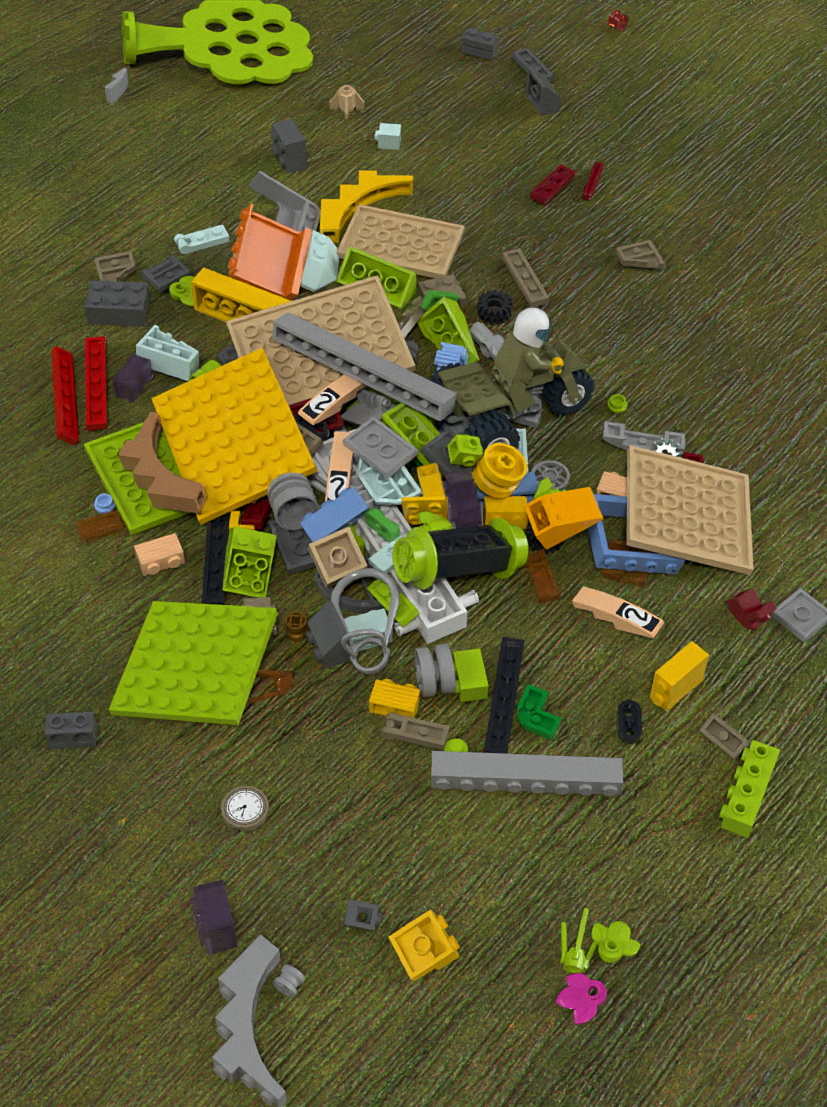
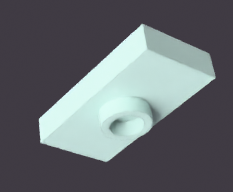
(383, 559)

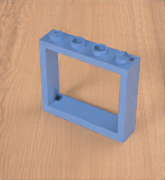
(625, 560)

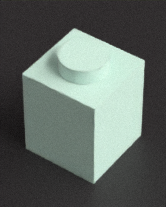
(388, 136)

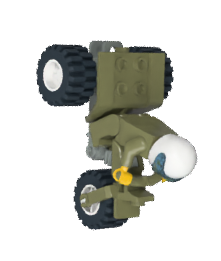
(520, 376)

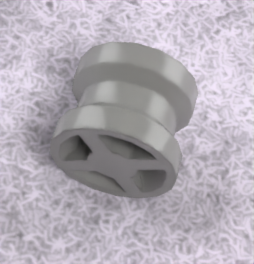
(288, 980)

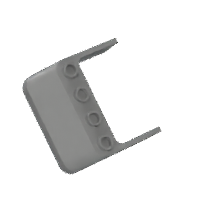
(293, 210)

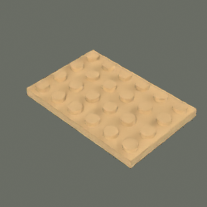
(404, 240)

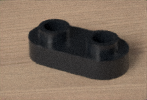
(629, 724)

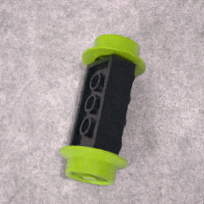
(459, 552)

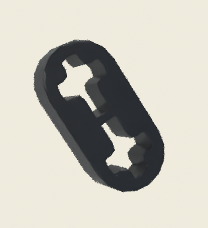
(321, 425)

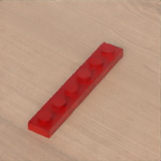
(96, 383)
(64, 395)

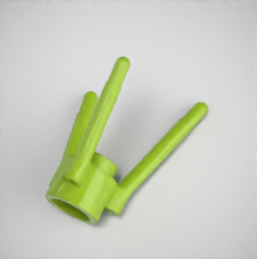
(574, 960)

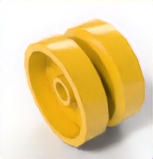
(500, 470)

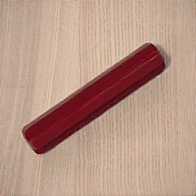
(592, 181)

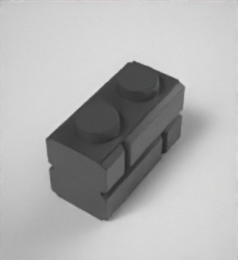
(479, 43)

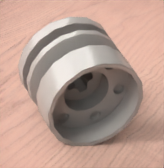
(291, 500)

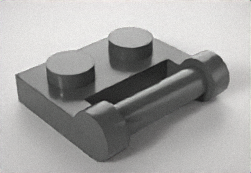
(165, 273)

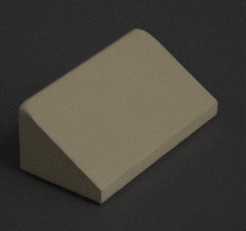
(724, 736)

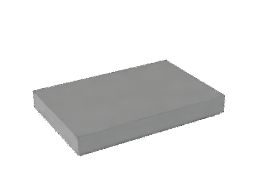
(380, 447)

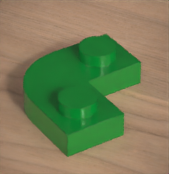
(533, 717)

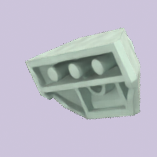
(320, 263)
(385, 490)

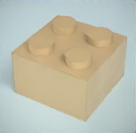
(336, 556)

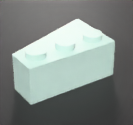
(168, 354)

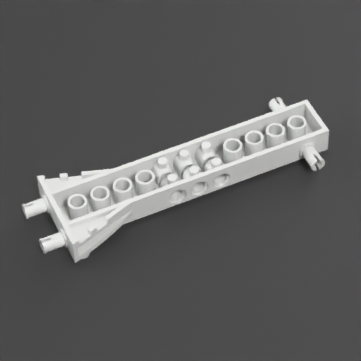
(438, 605)

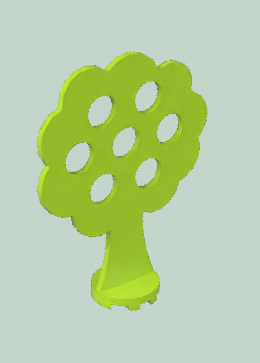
(197, 40)

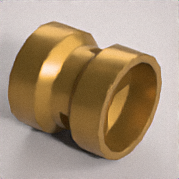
(296, 626)

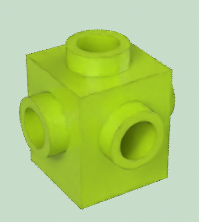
(465, 450)

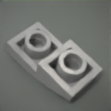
(117, 86)

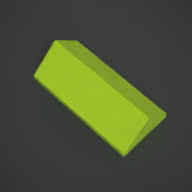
(396, 281)
(412, 427)

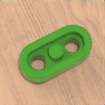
(382, 525)

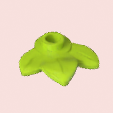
(183, 290)
(614, 941)

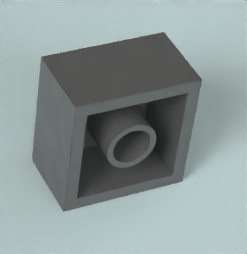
(288, 146)

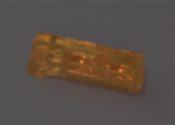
(542, 577)

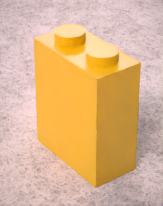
(679, 676)

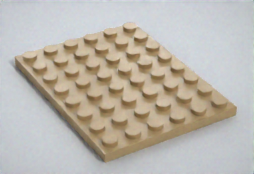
(353, 312)

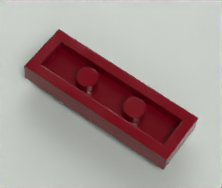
(552, 184)

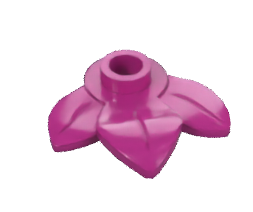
(578, 997)

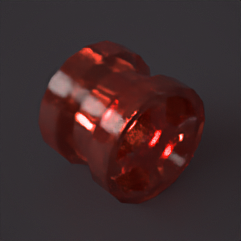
(618, 20)

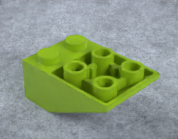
(248, 562)

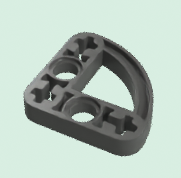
(351, 604)

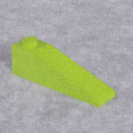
(447, 324)

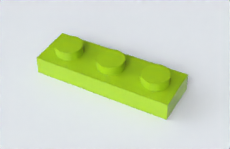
(406, 610)

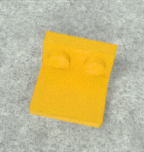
(415, 505)

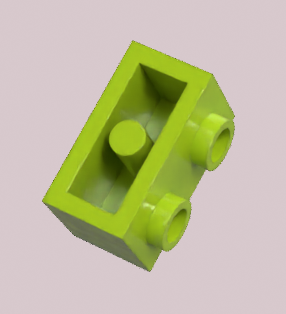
(470, 675)

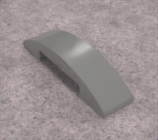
(617, 436)

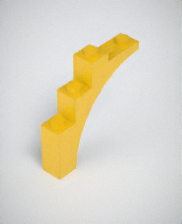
(370, 189)

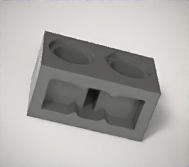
(71, 730)

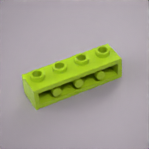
(749, 789)

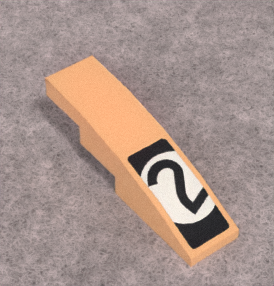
(330, 399)
(339, 468)
(620, 612)

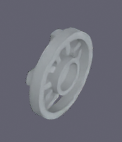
(552, 473)

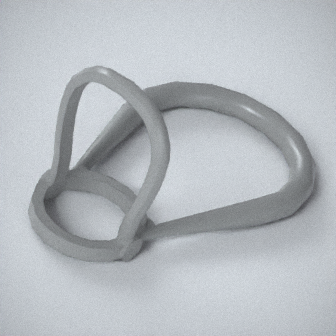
(394, 604)

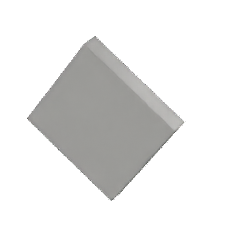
(801, 615)

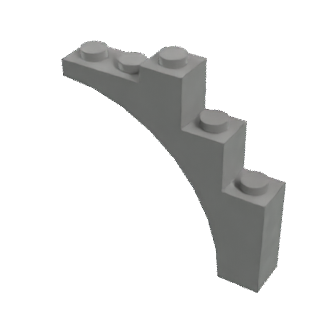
(235, 1022)

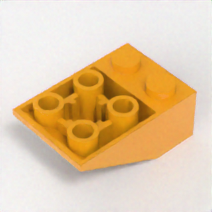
(562, 515)

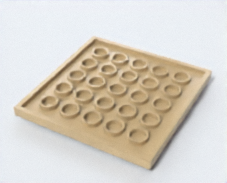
(689, 510)

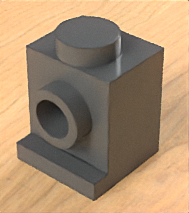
(356, 907)

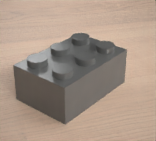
(117, 303)

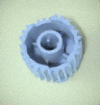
(450, 354)

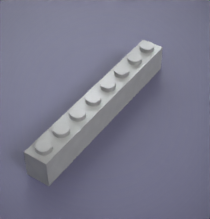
(526, 773)

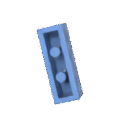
(335, 515)

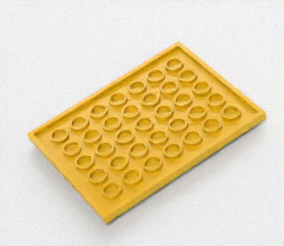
(233, 433)

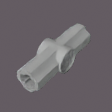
(489, 343)

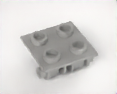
(368, 405)

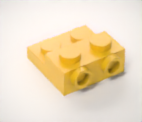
(425, 945)

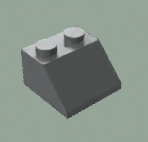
(542, 93)
(325, 635)

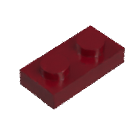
(257, 513)

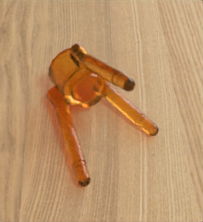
(281, 679)

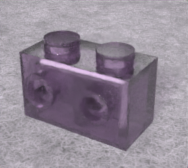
(132, 378)

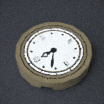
(245, 808)

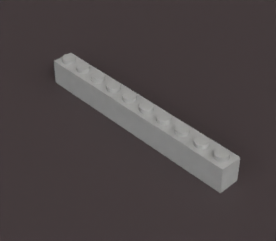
(364, 366)

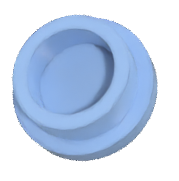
(104, 503)

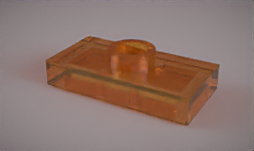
(99, 525)

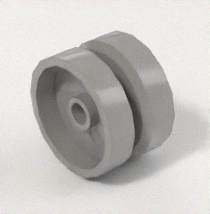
(434, 669)

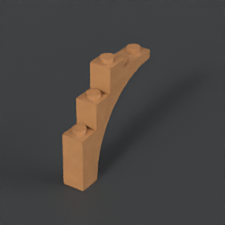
(163, 486)

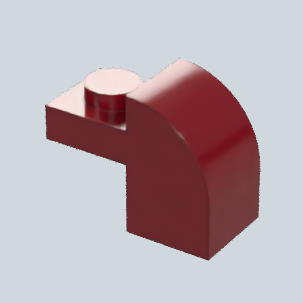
(749, 610)

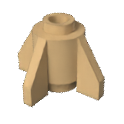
(346, 99)

